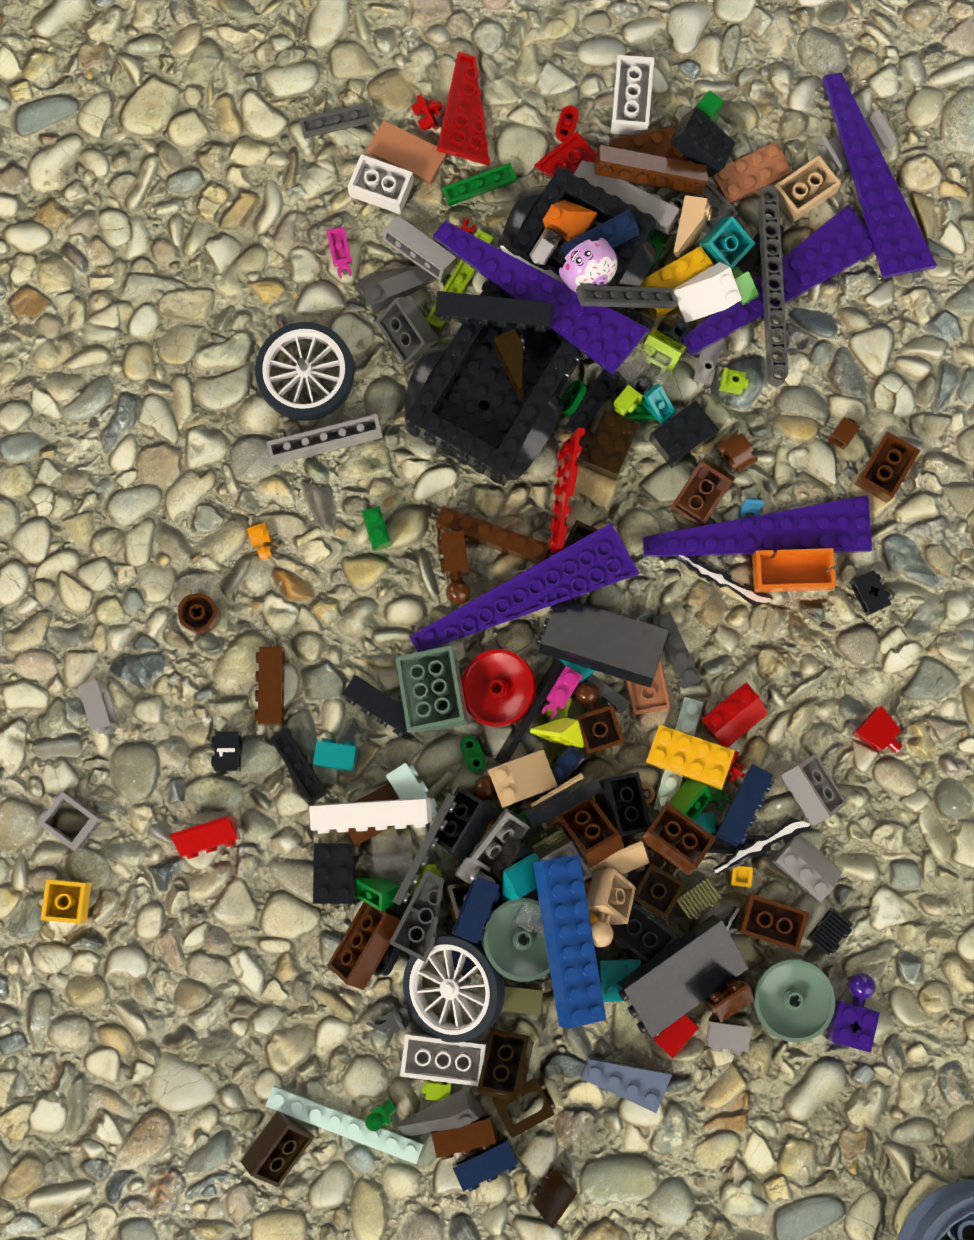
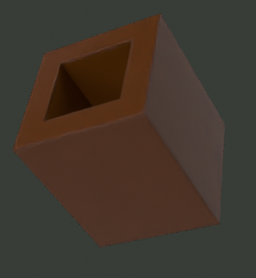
(844, 433)

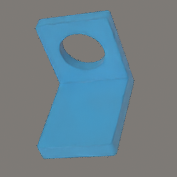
(751, 505)

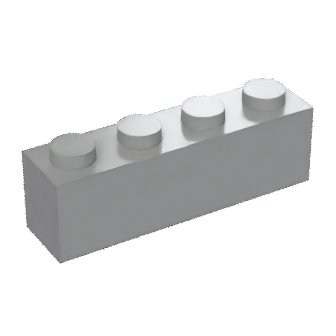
(419, 248)

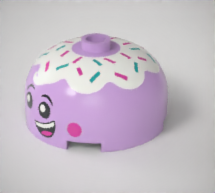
(589, 264)

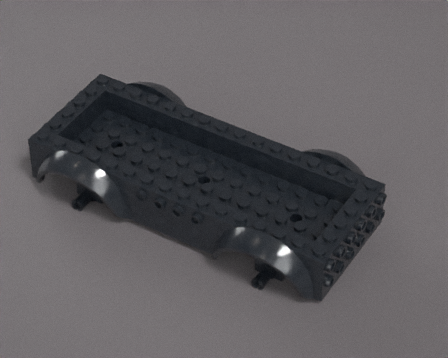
(466, 370)

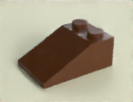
(702, 492)

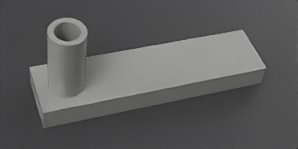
(707, 363)

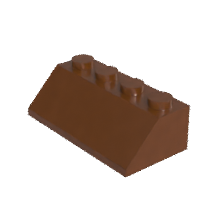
(363, 945)

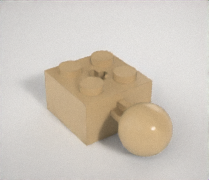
(611, 901)

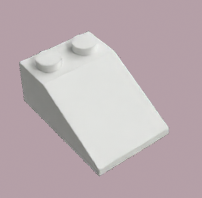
(707, 293)

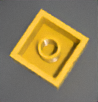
(66, 901)

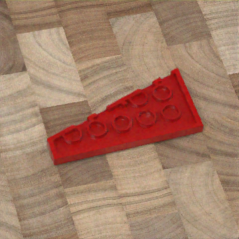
(463, 119)
(567, 156)
(564, 488)

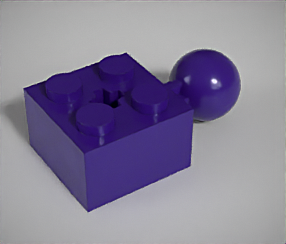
(845, 1013)

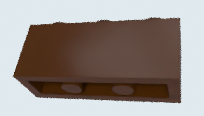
(464, 1139)

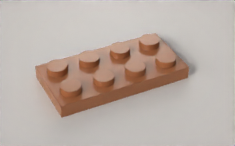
(752, 173)

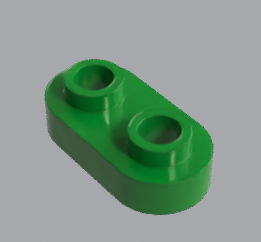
(573, 397)
(472, 754)

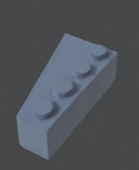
(632, 1082)

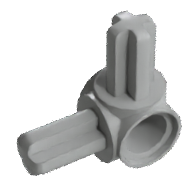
(469, 869)

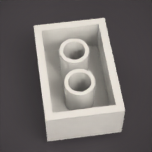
(380, 184)

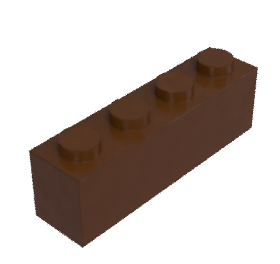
(270, 685)

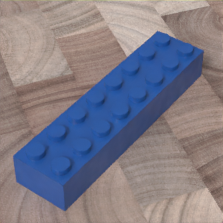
(569, 941)

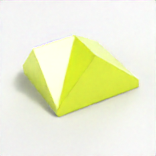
(561, 731)

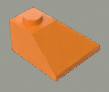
(569, 219)

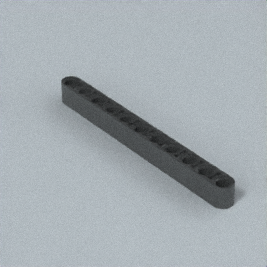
(772, 294)

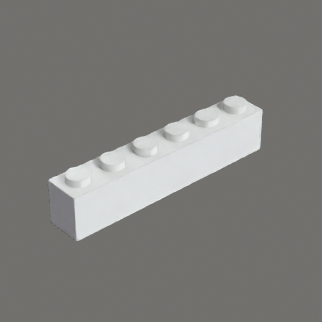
(371, 814)

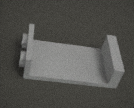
(833, 149)

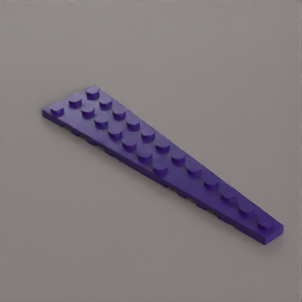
(890, 224)
(819, 257)
(595, 331)
(833, 525)
(576, 570)

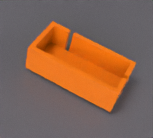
(793, 570)

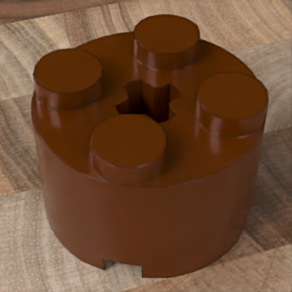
(736, 451)
(198, 624)

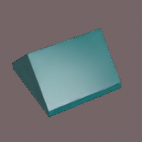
(519, 879)

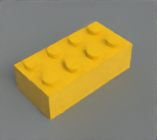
(677, 274)
(690, 757)

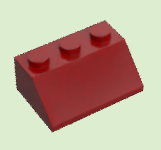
(734, 716)
(206, 837)

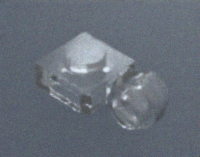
(527, 919)

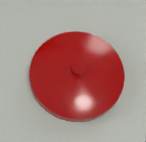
(498, 687)

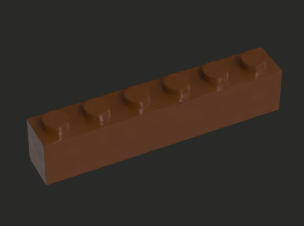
(651, 169)
(493, 536)

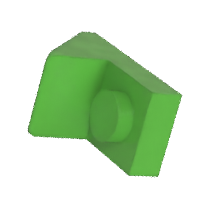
(745, 285)

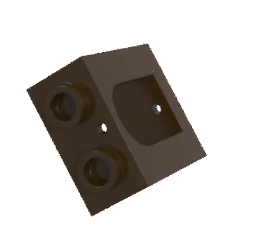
(544, 1113)

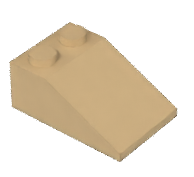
(692, 222)
(522, 778)

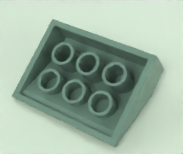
(432, 690)

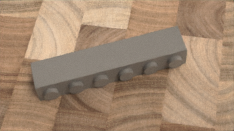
(663, 212)
(324, 439)

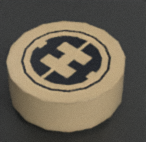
(649, 793)

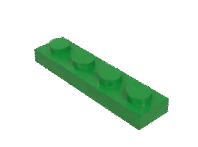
(479, 184)

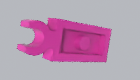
(339, 250)
(562, 690)

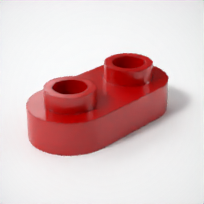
(566, 125)

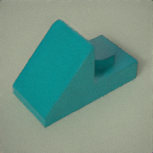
(658, 404)

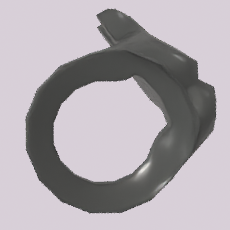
(395, 1020)

